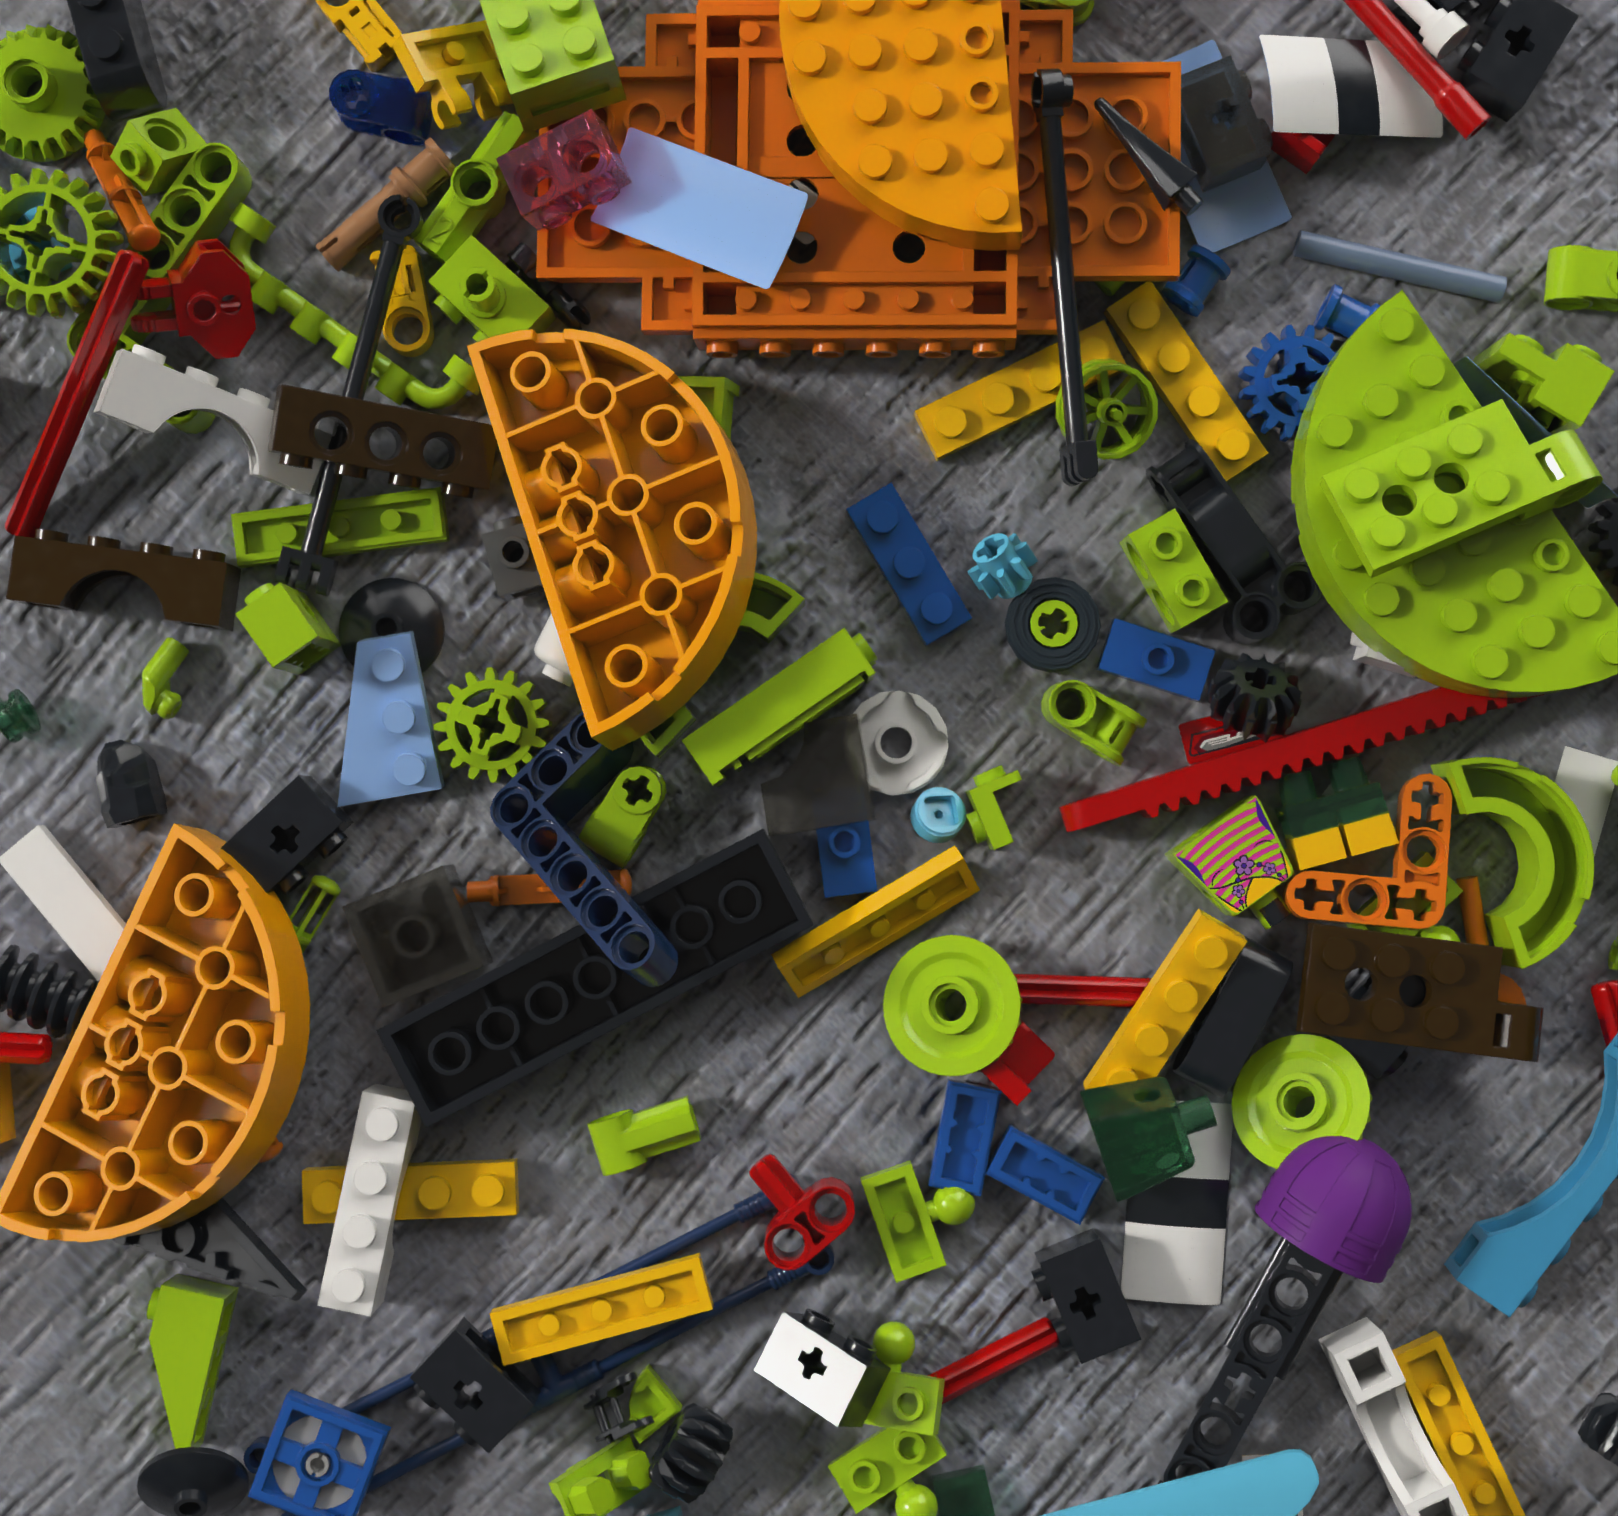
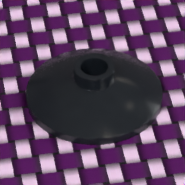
(397, 600)
(193, 1482)

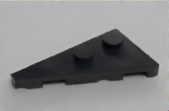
(222, 1247)

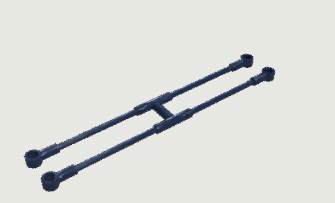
(560, 1386)

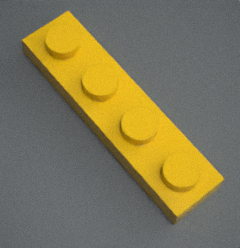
(1184, 380)
(1007, 395)
(876, 922)
(1169, 1003)
(427, 1190)
(601, 1309)
(1455, 1427)

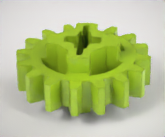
(500, 700)

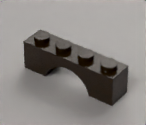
(62, 573)

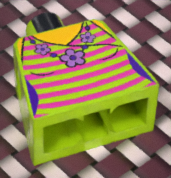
(1237, 862)

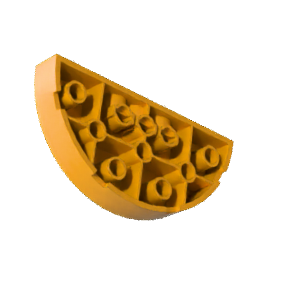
(910, 111)
(628, 516)
(174, 1061)

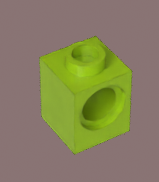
(156, 149)

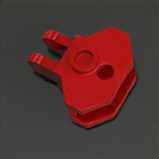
(197, 304)

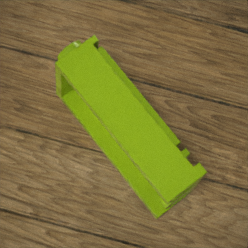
(782, 705)

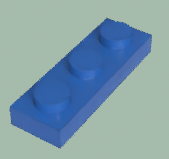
(908, 564)

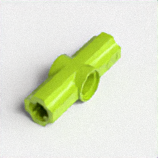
(460, 216)

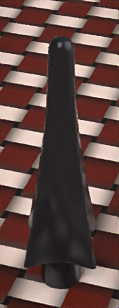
(1165, 174)

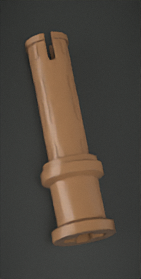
(414, 181)

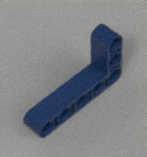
(534, 818)

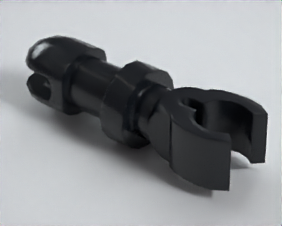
(523, 264)

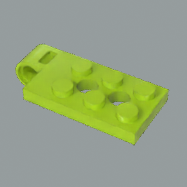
(1500, 477)

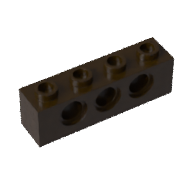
(468, 442)

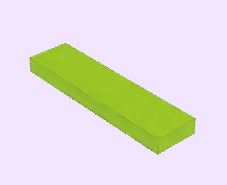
(355, 526)

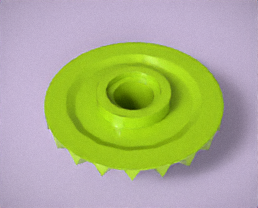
(64, 109)
(917, 1000)
(1284, 1075)

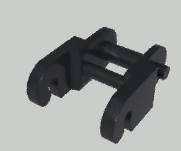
(610, 1393)

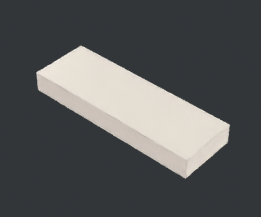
(65, 897)

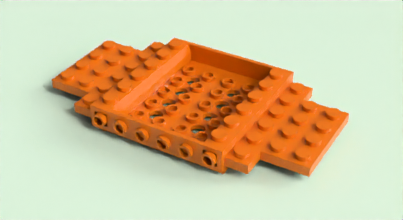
(723, 91)

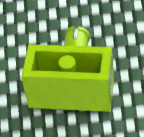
(487, 294)

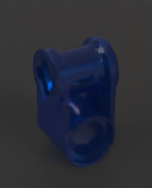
(391, 106)

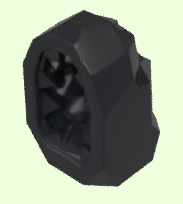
(128, 785)

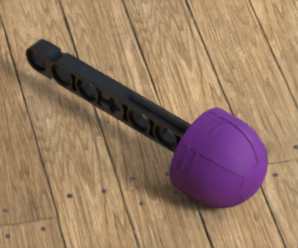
(1338, 1213)

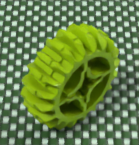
(49, 223)

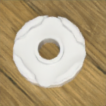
(927, 738)

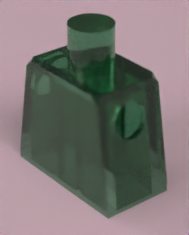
(1144, 1132)

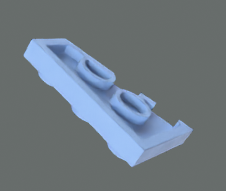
(389, 725)

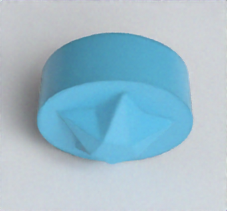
(938, 815)

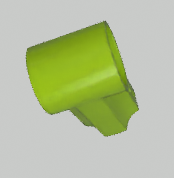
(630, 1137)

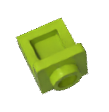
(987, 819)

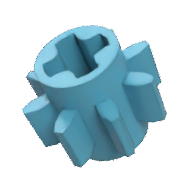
(1002, 566)

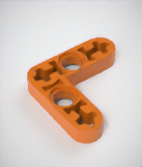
(1406, 875)

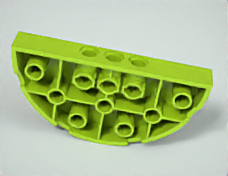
(1482, 616)

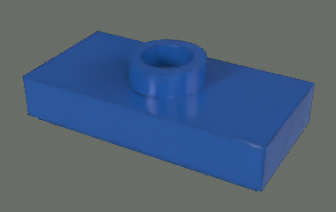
(1155, 660)
(846, 860)
(964, 1136)
(1044, 1174)

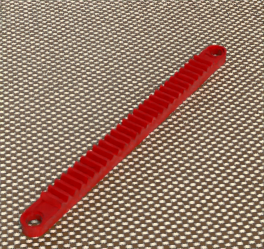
(1283, 754)

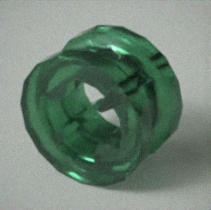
(18, 716)

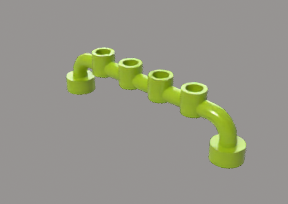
(314, 323)

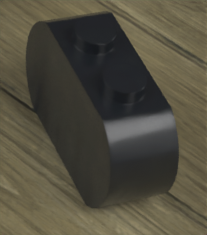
(118, 56)

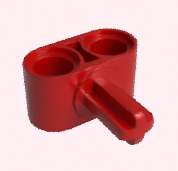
(798, 1212)

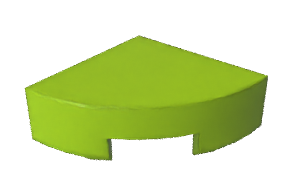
(653, 1398)

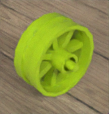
(1112, 412)

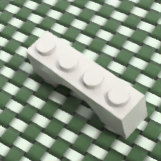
(147, 394)
(365, 1216)
(1388, 1423)

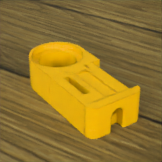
(366, 28)
(408, 300)

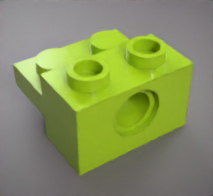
(1551, 387)

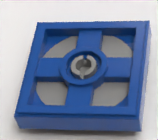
(318, 1458)

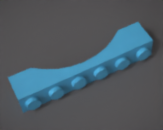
(1511, 1251)

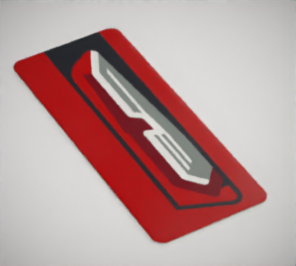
(1206, 739)

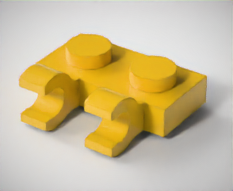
(450, 57)

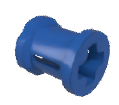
(1196, 280)
(1342, 312)

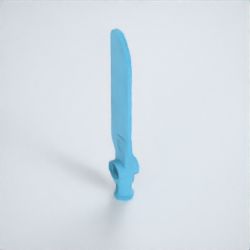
(1255, 1487)

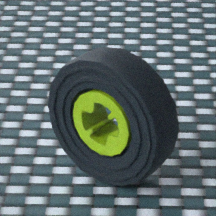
(1062, 650)

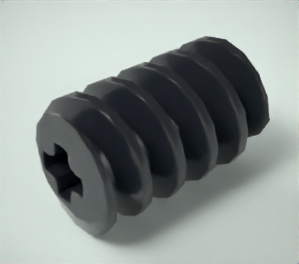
(41, 996)

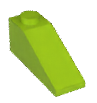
(188, 1349)

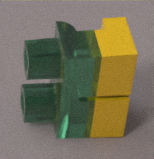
(1335, 823)

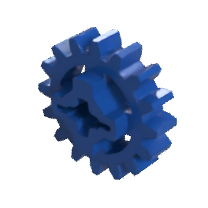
(1294, 361)

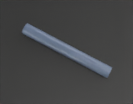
(1400, 266)

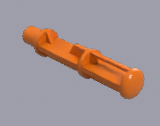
(121, 194)
(525, 889)

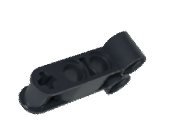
(1231, 543)

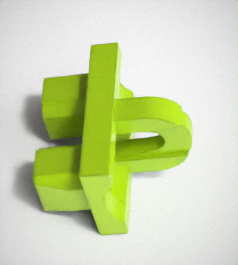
(589, 1495)

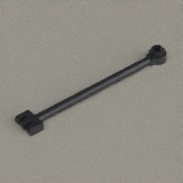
(1049, 95)
(310, 556)

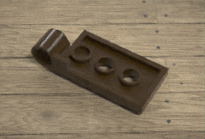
(1458, 1005)

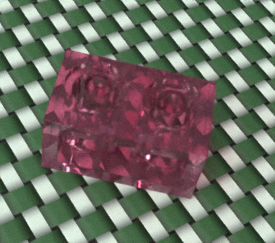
(560, 157)

